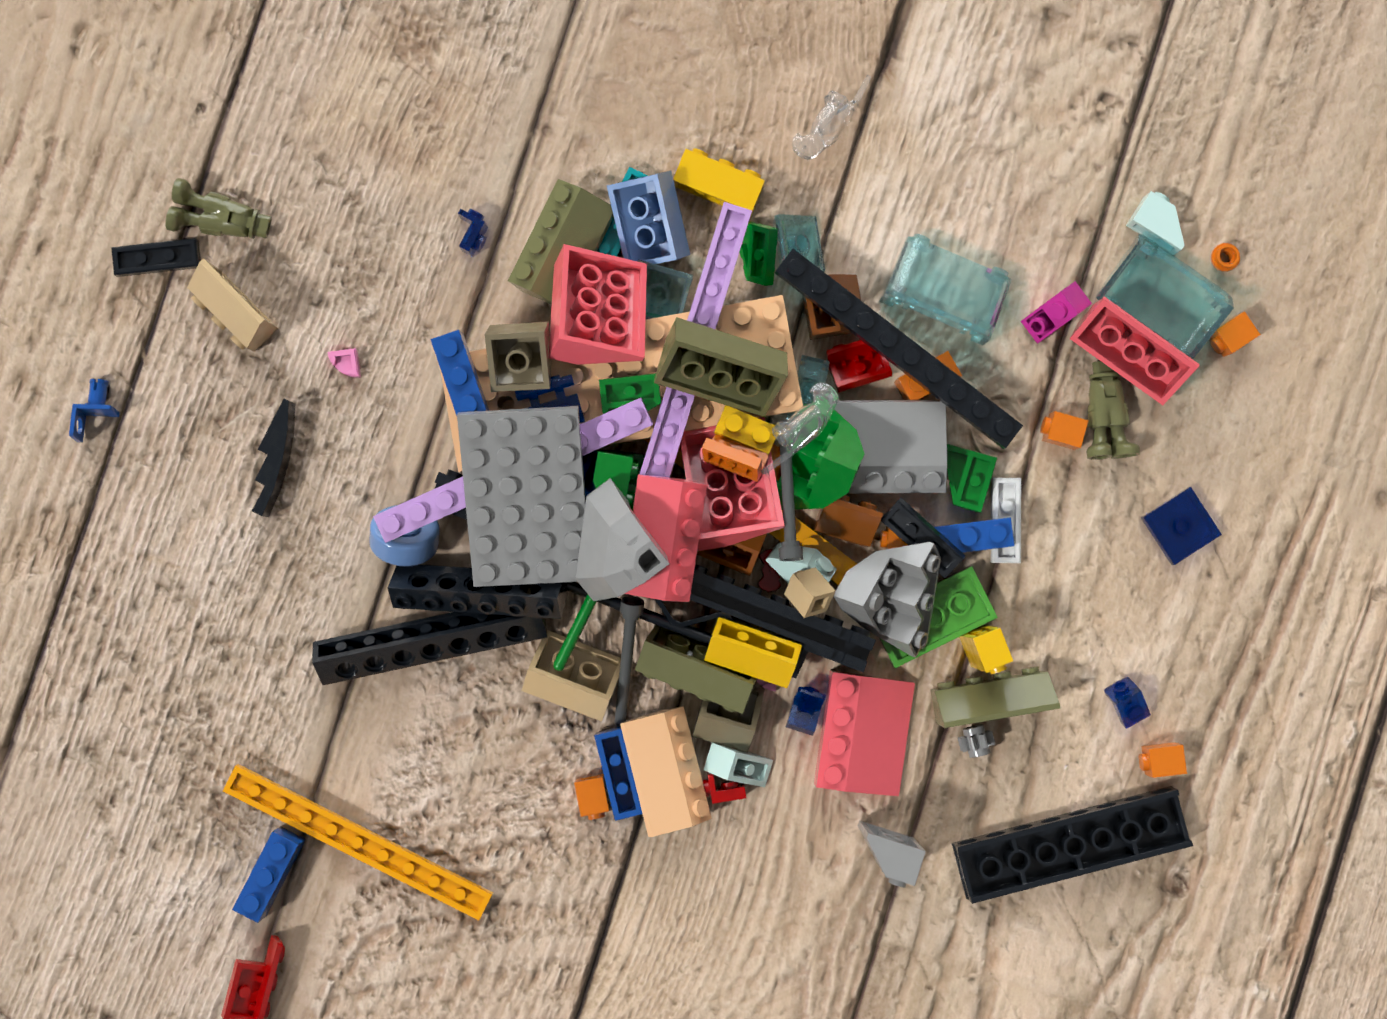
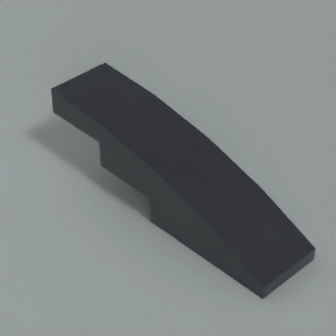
(277, 446)

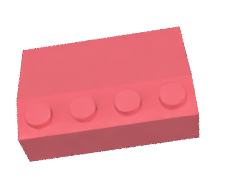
(597, 308)
(733, 504)
(864, 734)

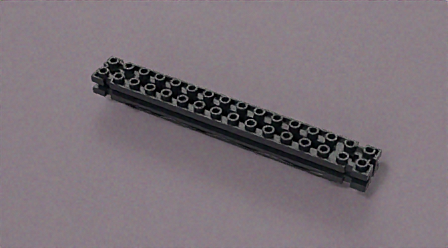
(816, 635)

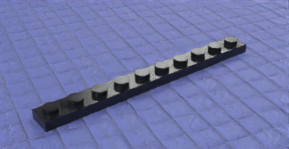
(898, 349)

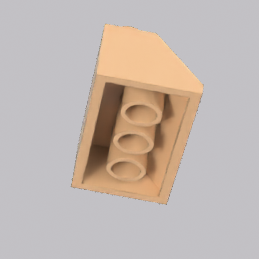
(666, 771)

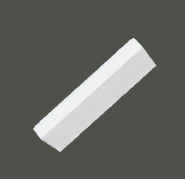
(1007, 504)

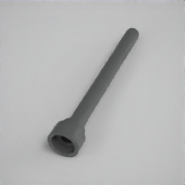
(790, 547)
(631, 610)

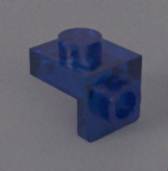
(474, 237)
(1128, 702)
(805, 710)

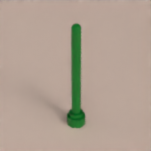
(574, 633)

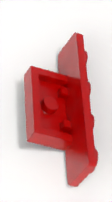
(252, 984)

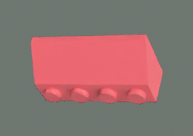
(1133, 350)
(673, 516)

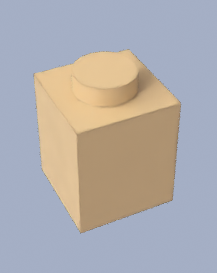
(809, 592)

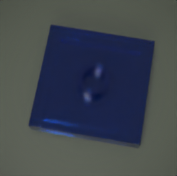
(1181, 526)

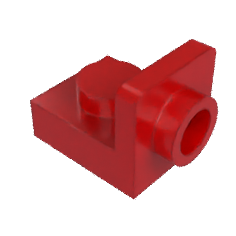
(727, 792)

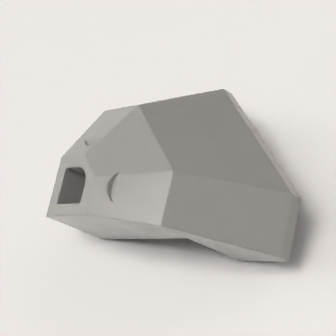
(614, 546)
(893, 594)

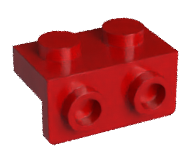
(856, 365)

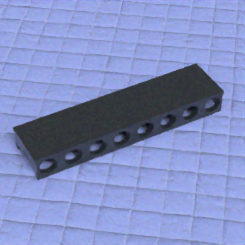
(1071, 844)

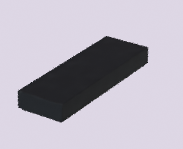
(156, 257)
(915, 530)

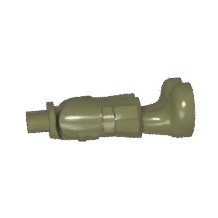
(219, 217)
(1108, 410)

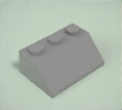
(895, 853)

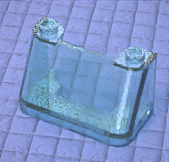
(947, 288)
(1167, 296)

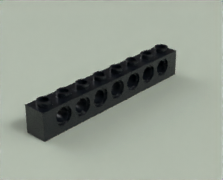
(419, 643)

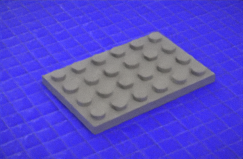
(523, 494)

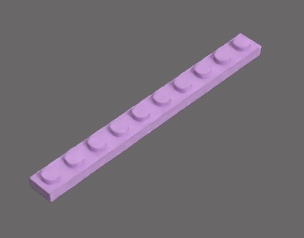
(706, 312)
(451, 496)

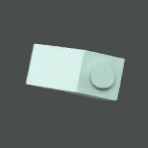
(1158, 221)
(811, 559)
(738, 765)

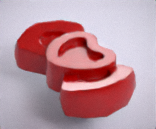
(770, 579)

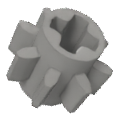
(976, 741)

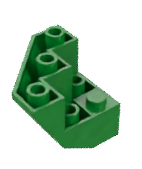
(826, 465)
(621, 468)

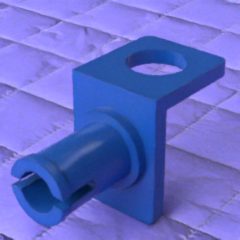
(95, 407)

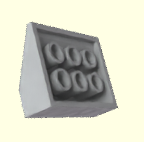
(900, 443)

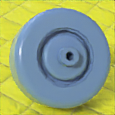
(407, 549)

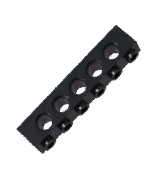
(453, 591)

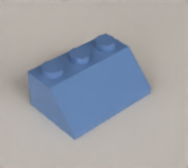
(649, 219)

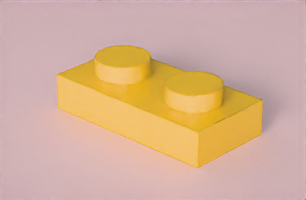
(745, 429)

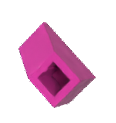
(1056, 312)

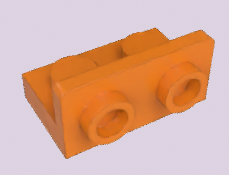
(734, 457)

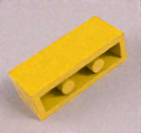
(717, 180)
(986, 649)
(753, 652)

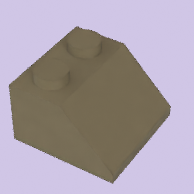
(518, 356)
(728, 727)

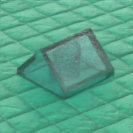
(801, 234)
(666, 291)

